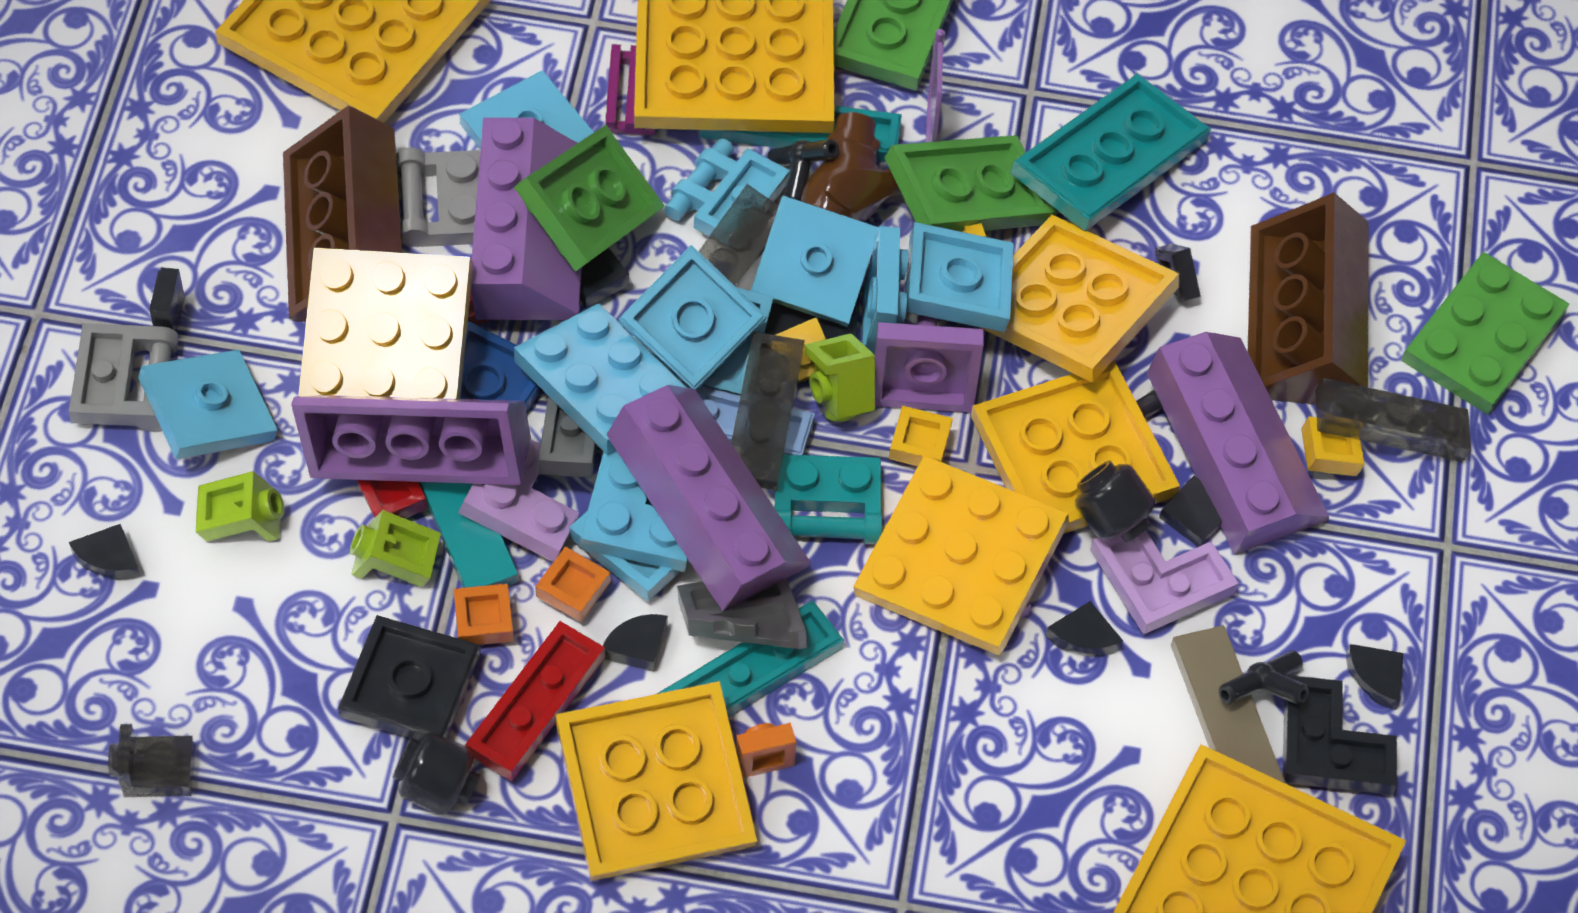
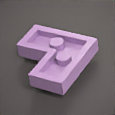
(522, 511)
(1161, 589)

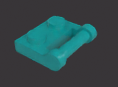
(831, 486)

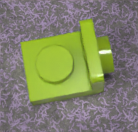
(238, 506)
(395, 548)

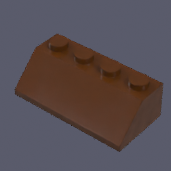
(339, 196)
(1309, 299)

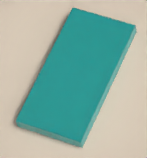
(1110, 151)

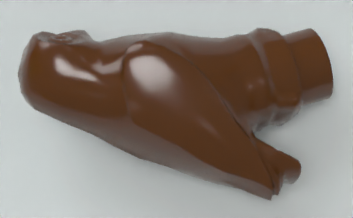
(851, 181)

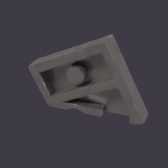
(762, 619)

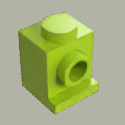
(842, 377)

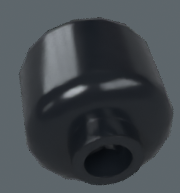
(1115, 501)
(436, 773)

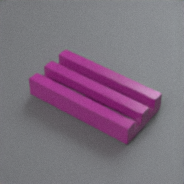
(623, 127)

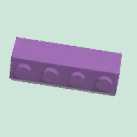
(513, 257)
(413, 438)
(1235, 439)
(705, 494)

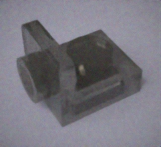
(152, 764)

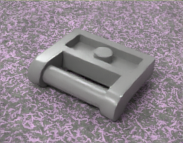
(456, 194)
(106, 371)

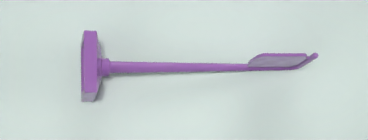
(925, 362)

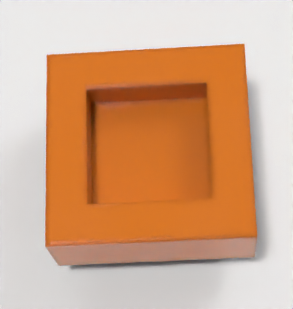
(573, 584)
(484, 614)
(766, 749)

